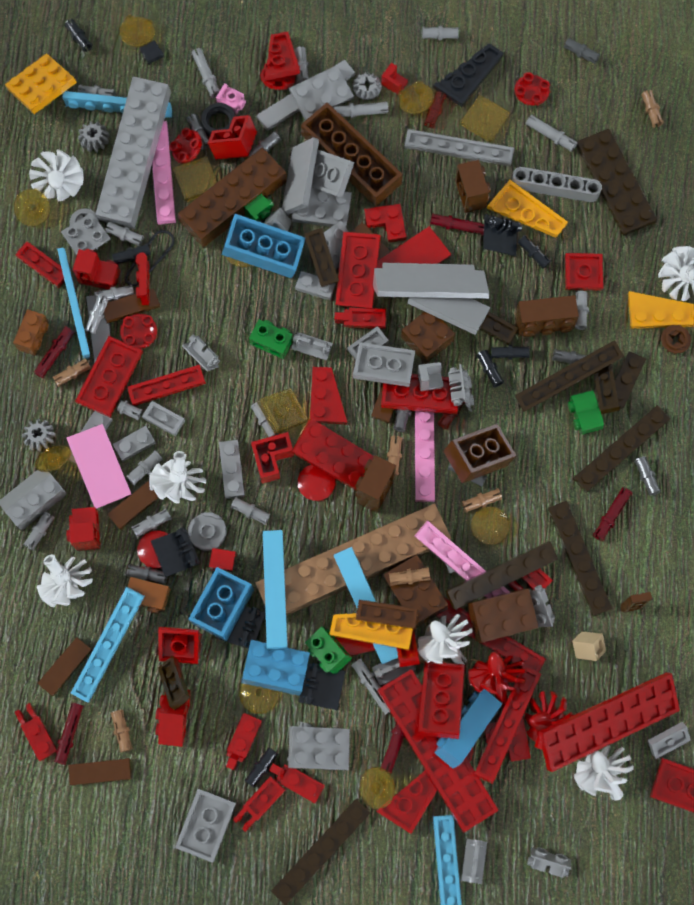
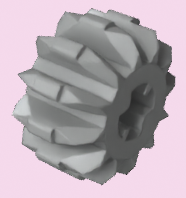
(87, 137)
(39, 441)

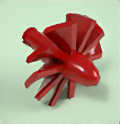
(495, 675)
(544, 717)

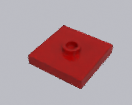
(584, 271)

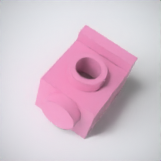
(236, 103)

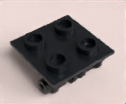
(500, 234)
(175, 552)
(246, 627)
(321, 688)

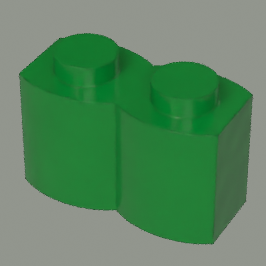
(586, 412)

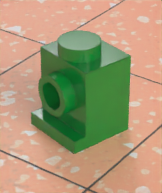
(259, 208)

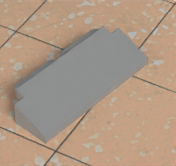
(430, 281)

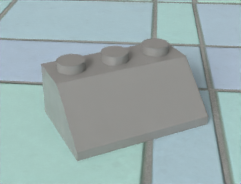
(32, 498)

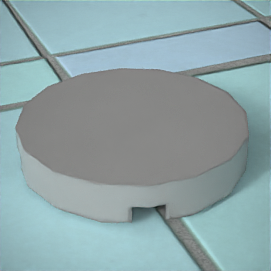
(207, 531)

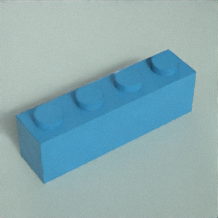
(474, 720)

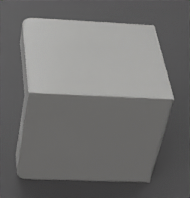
(279, 220)
(430, 376)

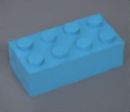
(263, 246)

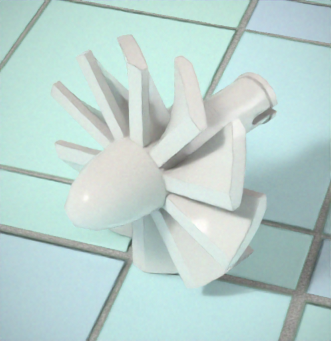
(63, 175)
(680, 267)
(173, 479)
(62, 582)
(443, 641)
(601, 773)

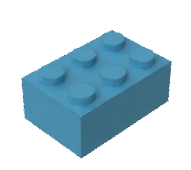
(221, 604)
(275, 668)

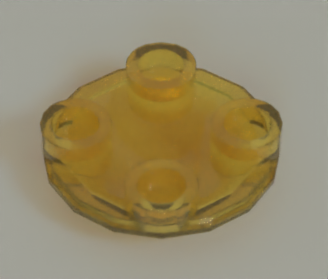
(136, 31)
(416, 98)
(490, 525)

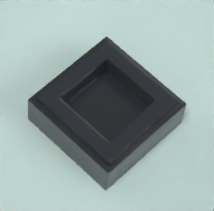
(151, 52)

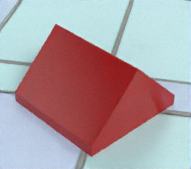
(180, 643)

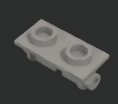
(311, 346)
(207, 359)
(542, 611)
(389, 671)
(474, 861)
(558, 863)

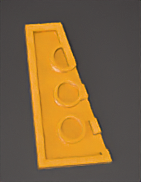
(523, 207)
(658, 312)
(348, 627)

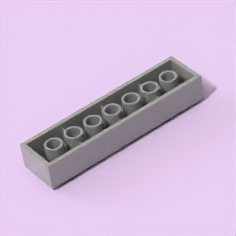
(133, 152)

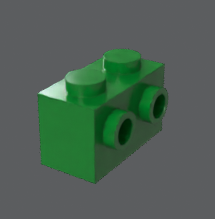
(271, 338)
(328, 651)

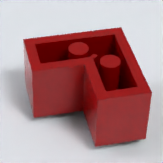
(233, 141)
(93, 272)
(269, 451)
(84, 529)
(172, 723)

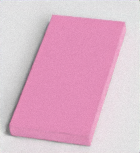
(98, 466)

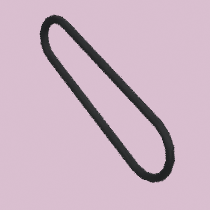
(133, 265)

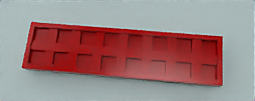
(608, 721)
(457, 786)

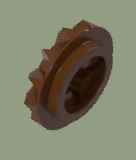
(673, 331)

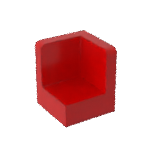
(392, 80)
(222, 559)

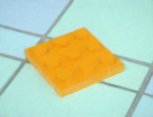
(40, 83)

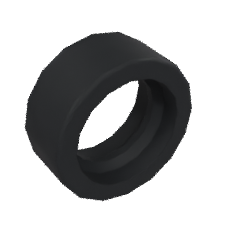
(216, 108)

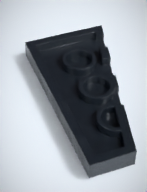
(468, 77)

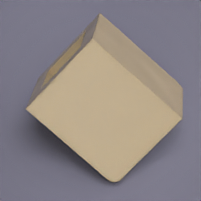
(589, 646)

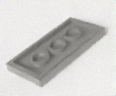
(300, 176)
(458, 311)

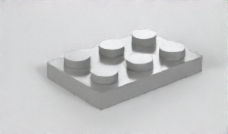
(321, 89)
(331, 173)
(324, 209)
(384, 364)
(318, 748)
(205, 825)

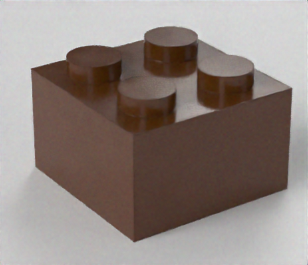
(472, 186)
(427, 336)

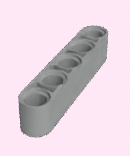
(565, 182)

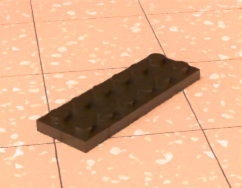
(618, 182)

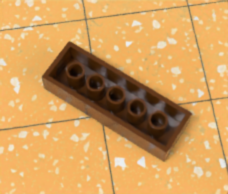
(371, 170)
(215, 208)

